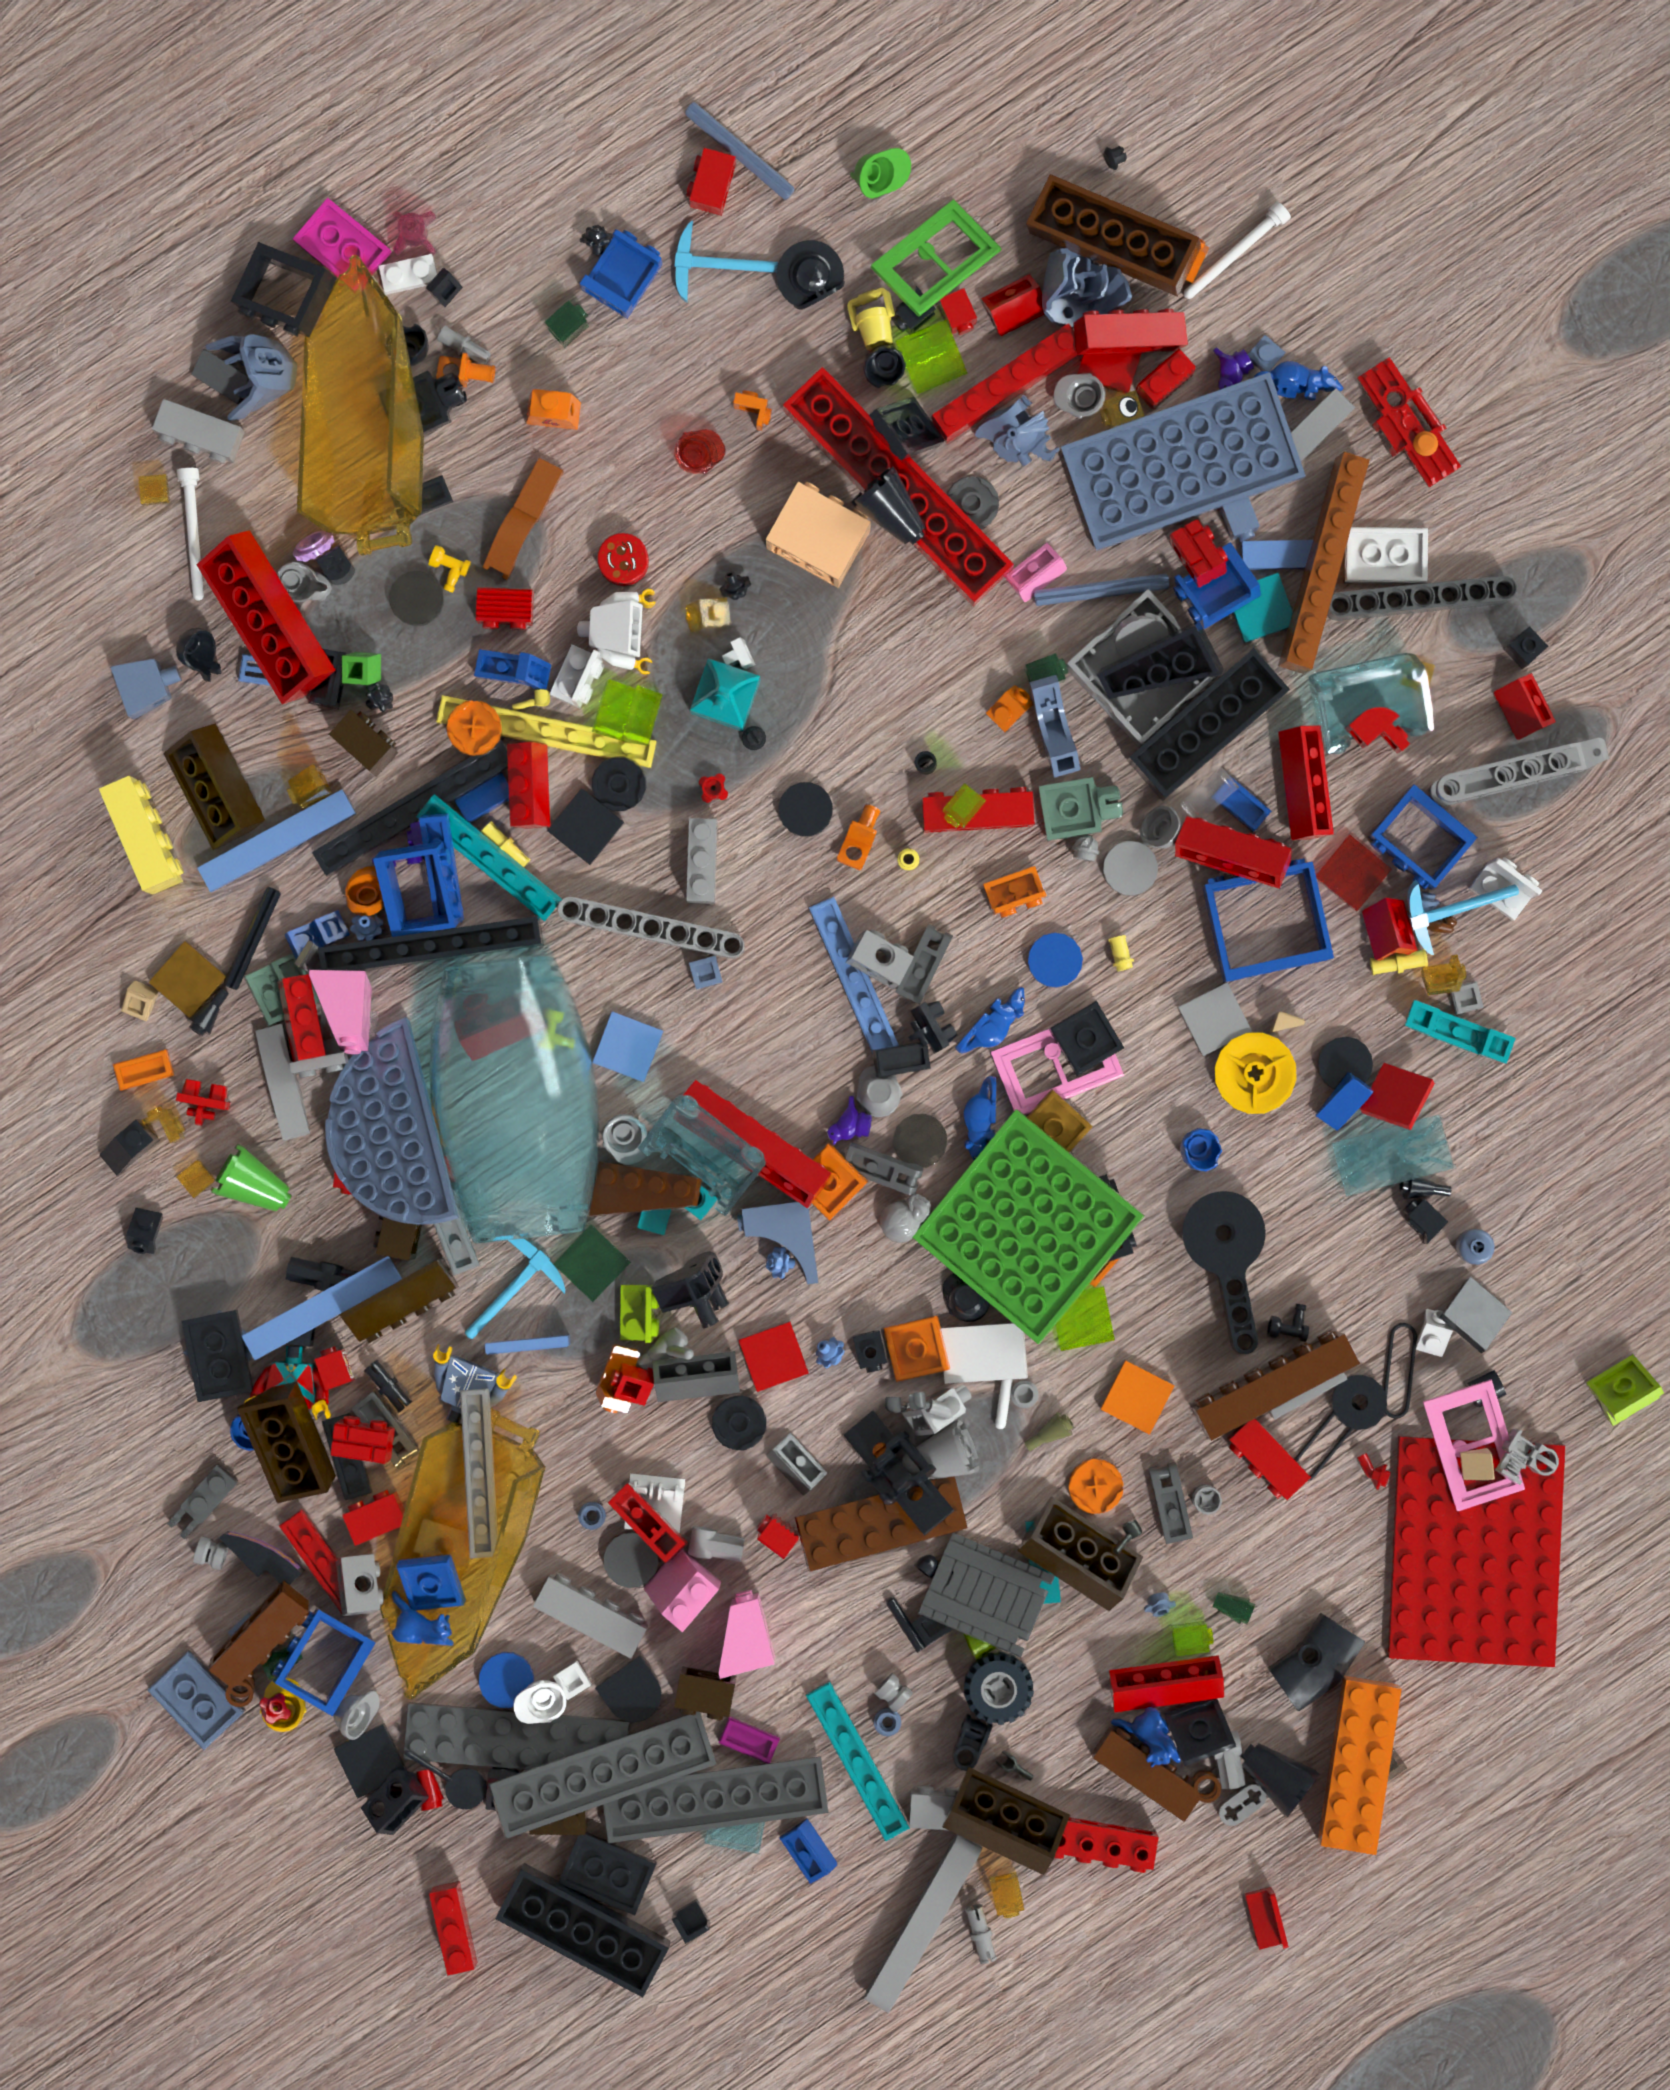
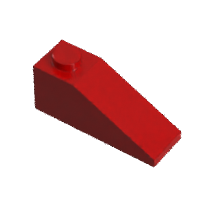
(648, 1523)

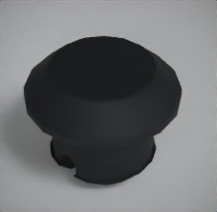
(1114, 156)
(753, 738)

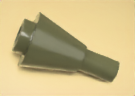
(1056, 1428)

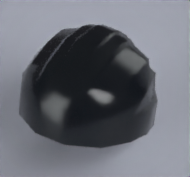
(197, 652)

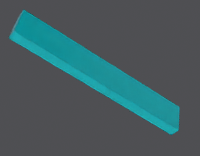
(495, 862)
(857, 1761)

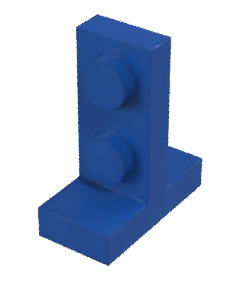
(513, 668)

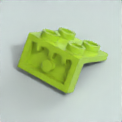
(637, 1313)

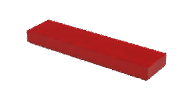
(314, 1552)

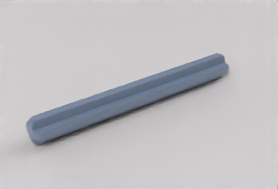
(738, 149)
(1101, 589)

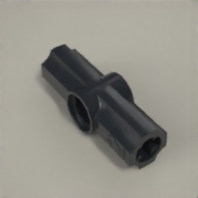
(320, 1275)

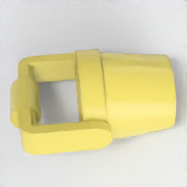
(873, 322)

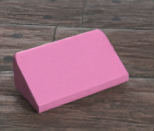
(1036, 572)

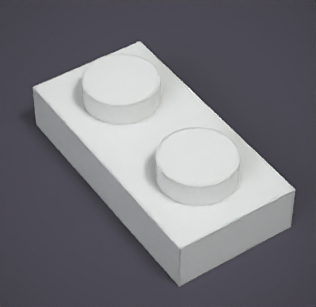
(407, 274)

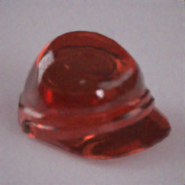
(699, 451)

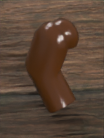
(1445, 926)

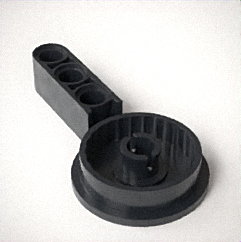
(1229, 1257)

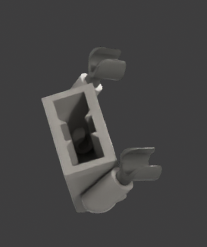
(931, 1413)

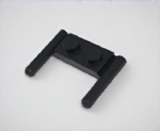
(920, 1632)

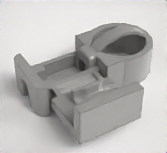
(1519, 1457)

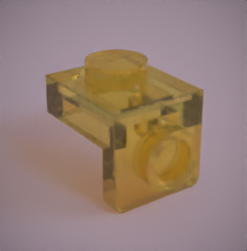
(708, 614)
(1444, 977)
(172, 1125)

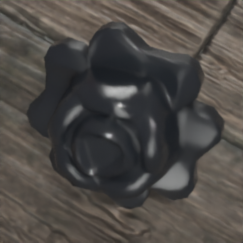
(596, 238)
(735, 586)
(379, 697)

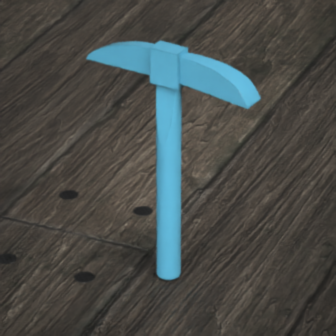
(685, 260)
(1420, 919)
(537, 1261)

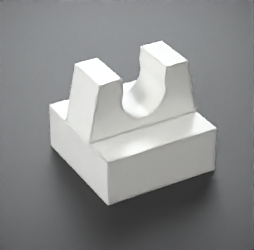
(739, 655)

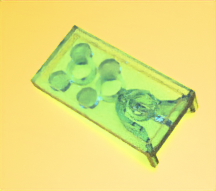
(1393, 1156)

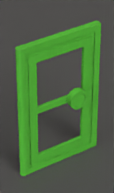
(917, 240)

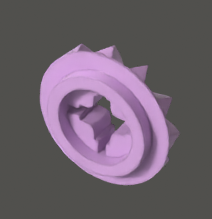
(313, 546)

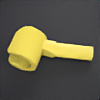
(541, 699)

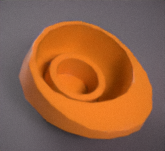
(364, 892)

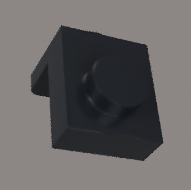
(143, 1231)

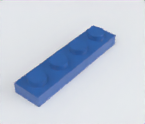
(436, 829)

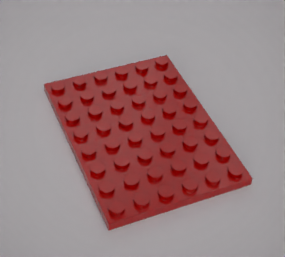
(1479, 1577)

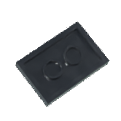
(906, 428)
(217, 1355)
(607, 1872)

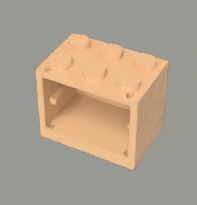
(818, 533)

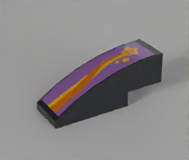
(262, 1556)

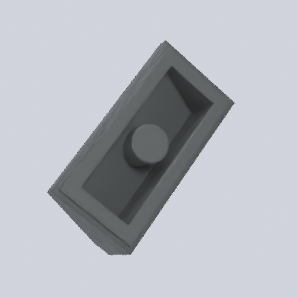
(219, 376)
(796, 1464)

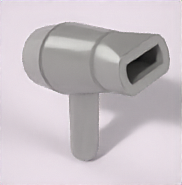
(668, 1346)

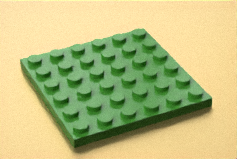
(1028, 1226)

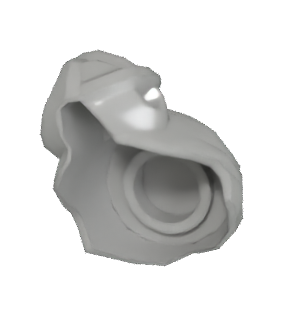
(303, 582)
(904, 1218)

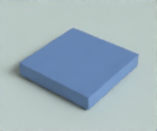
(628, 1046)

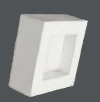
(572, 1680)

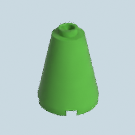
(251, 1182)

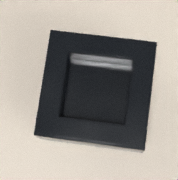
(444, 287)

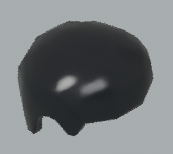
(416, 343)
(884, 366)

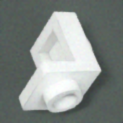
(1434, 1334)

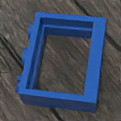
(1441, 818)
(392, 896)
(346, 1677)

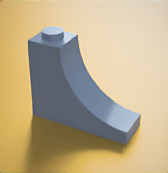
(787, 1225)

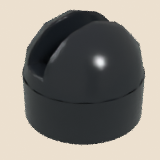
(922, 759)
(927, 1565)

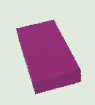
(749, 1740)

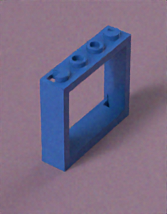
(1325, 953)

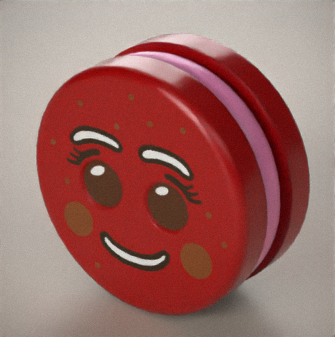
(623, 559)

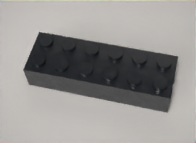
(1208, 724)
(583, 1930)

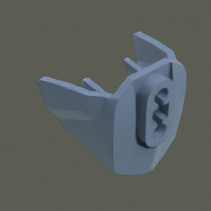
(1079, 286)
(267, 365)

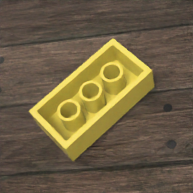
(141, 834)

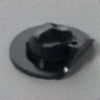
(809, 273)

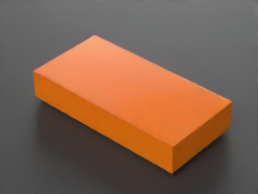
(143, 1070)

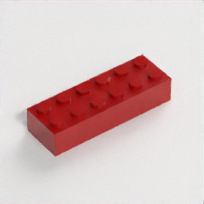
(265, 617)

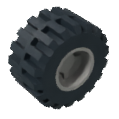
(998, 1688)

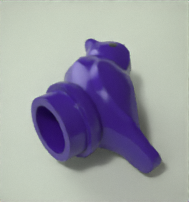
(1232, 367)
(850, 1124)

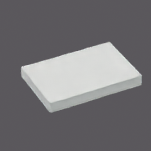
(1386, 555)
(985, 1353)

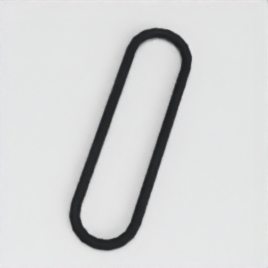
(1410, 1371)
(1335, 1447)

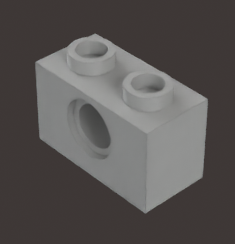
(864, 959)
(353, 1601)

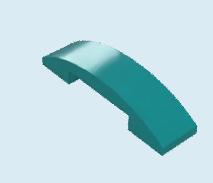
(1459, 1032)

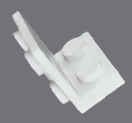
(576, 676)
(1502, 874)

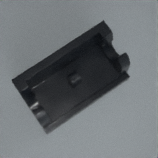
(330, 690)

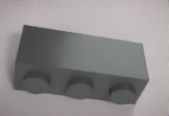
(696, 1377)

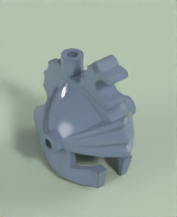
(1017, 433)

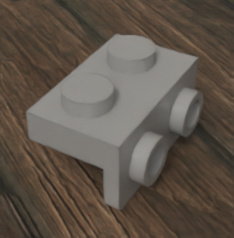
(332, 1061)

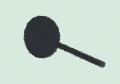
(463, 1788)

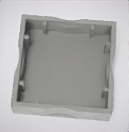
(1139, 713)

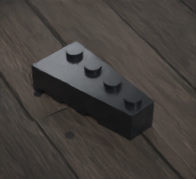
(1169, 661)

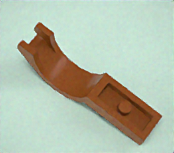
(523, 517)

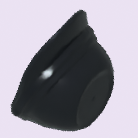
(963, 1300)

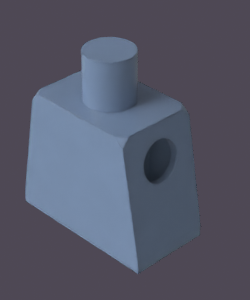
(144, 685)

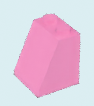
(347, 1006)
(682, 1589)
(746, 1637)

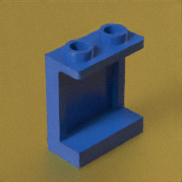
(622, 273)
(1220, 595)

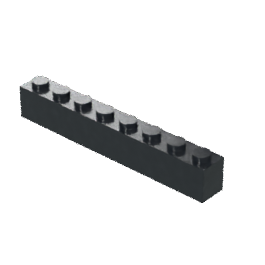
(433, 945)

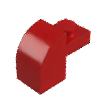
(1378, 722)

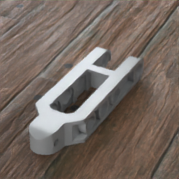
(1483, 780)

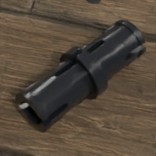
(388, 1386)

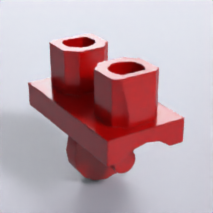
(191, 1095)

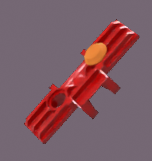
(1401, 427)

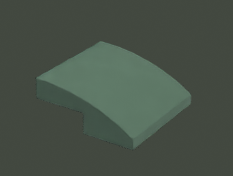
(265, 988)

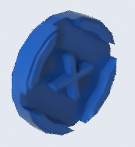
(1055, 960)
(504, 1678)

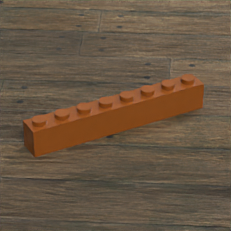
(1323, 563)

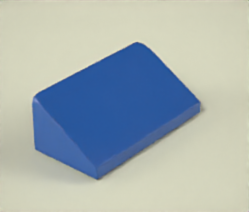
(484, 798)
(808, 1851)

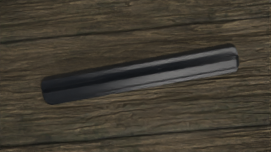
(252, 938)

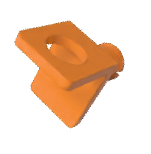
(467, 369)
(861, 836)

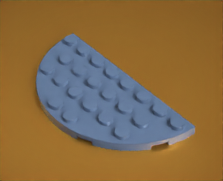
(386, 1133)

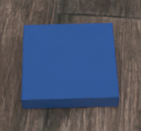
(431, 1582)

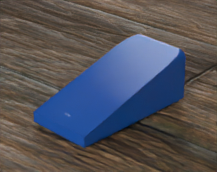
(1344, 1101)

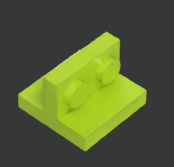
(1624, 1389)

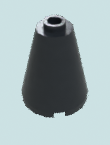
(891, 507)
(1279, 1776)

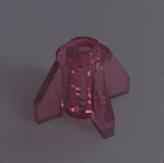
(413, 237)

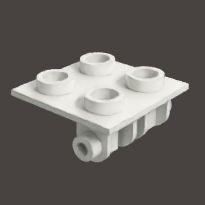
(662, 1494)

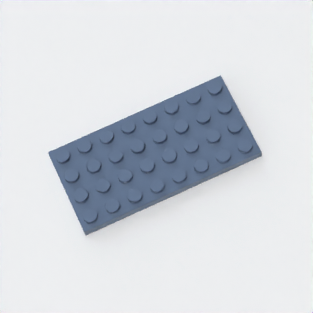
(1183, 461)

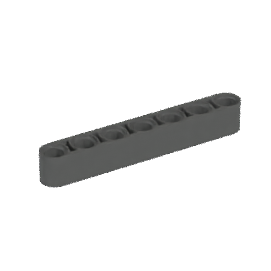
(1433, 593)

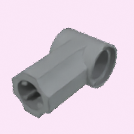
(708, 1544)
(1230, 1766)

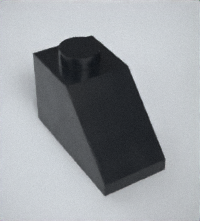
(128, 1146)

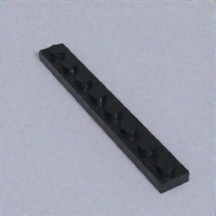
(400, 814)

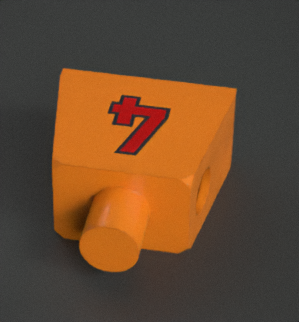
(553, 409)

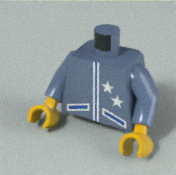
(460, 1374)

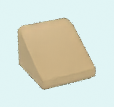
(139, 1000)
(1285, 1021)
(1477, 1465)

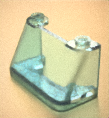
(1352, 689)
(706, 1150)

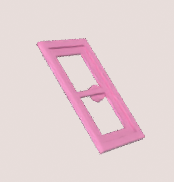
(1003, 1056)
(1449, 1451)

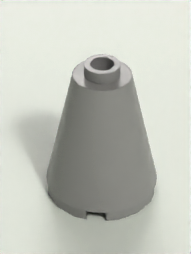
(949, 1451)

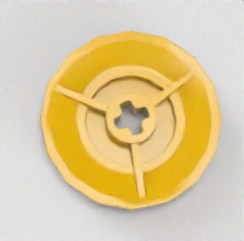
(1265, 1054)

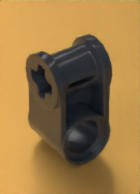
(971, 1740)

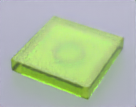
(1086, 1321)

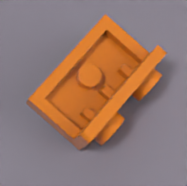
(1015, 891)

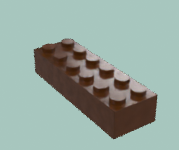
(1113, 235)
(1275, 1384)

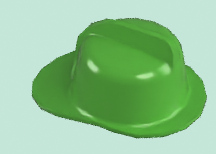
(882, 172)

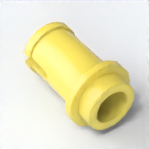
(908, 852)
(1120, 953)

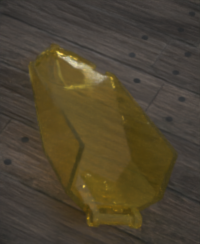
(360, 418)
(440, 1495)

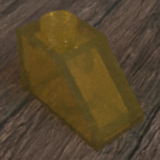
(308, 787)

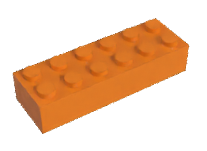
(1359, 1765)

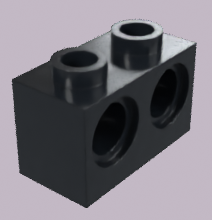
(394, 1802)

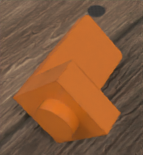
(604, 1392)

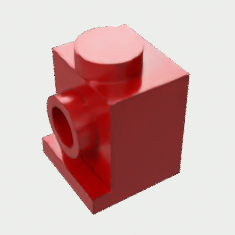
(632, 1383)

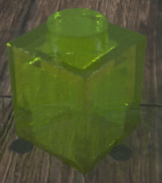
(963, 806)
(1191, 1638)

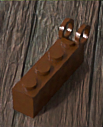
(256, 1639)
(1158, 1782)

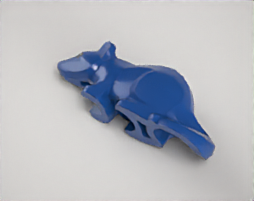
(1295, 378)
(993, 1028)
(979, 1115)

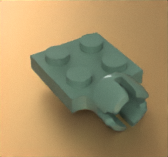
(1077, 807)

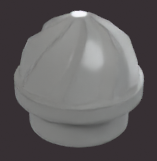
(1085, 848)

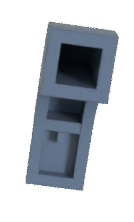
(1053, 726)

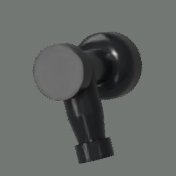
(1297, 1329)

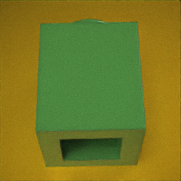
(361, 668)

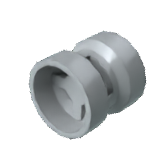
(1210, 1501)
(211, 1553)
(893, 1692)

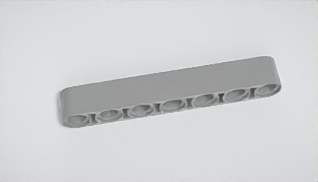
(638, 923)
(922, 1923)

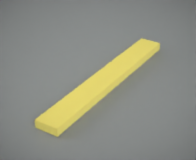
(558, 734)

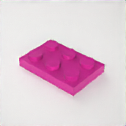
(335, 236)

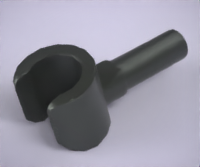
(1132, 1531)
(1011, 1765)

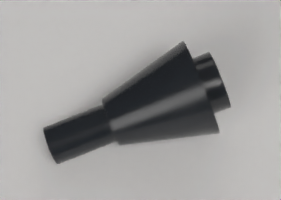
(205, 1017)
(1422, 1188)

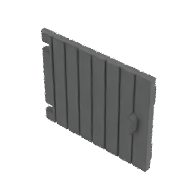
(986, 1594)

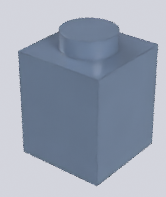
(1240, 519)

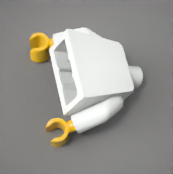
(617, 628)

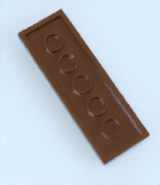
(870, 1527)

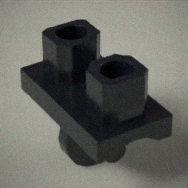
(928, 1029)

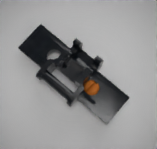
(890, 1477)

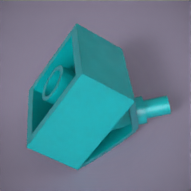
(725, 695)

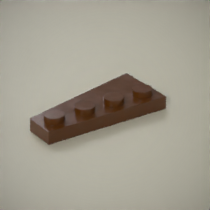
(634, 1189)

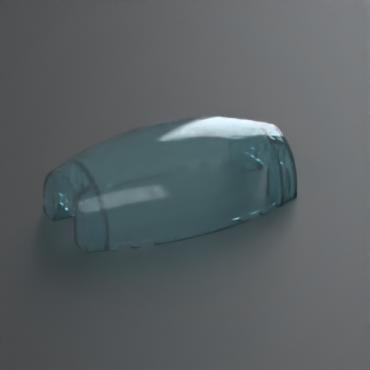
(514, 1099)

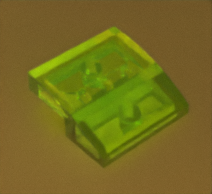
(931, 356)
(627, 713)

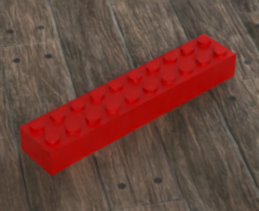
(862, 454)

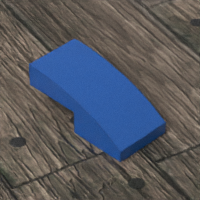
(320, 931)

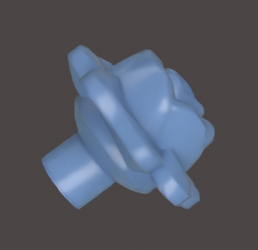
(366, 927)
(779, 1262)
(829, 1352)

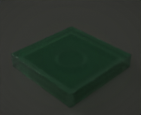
(592, 1263)

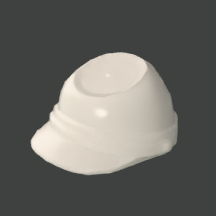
(540, 1702)

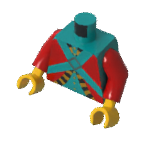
(291, 1371)

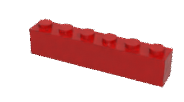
(1006, 384)
(785, 1165)

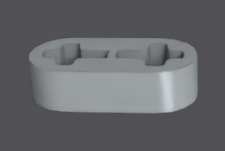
(1245, 1809)

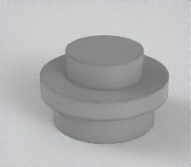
(1024, 1394)

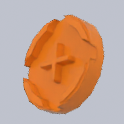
(474, 727)
(1095, 1486)

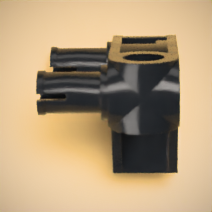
(693, 1287)

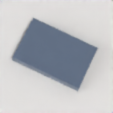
(195, 1700)

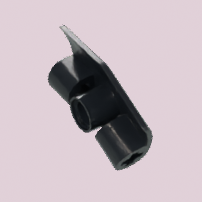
(1311, 1679)

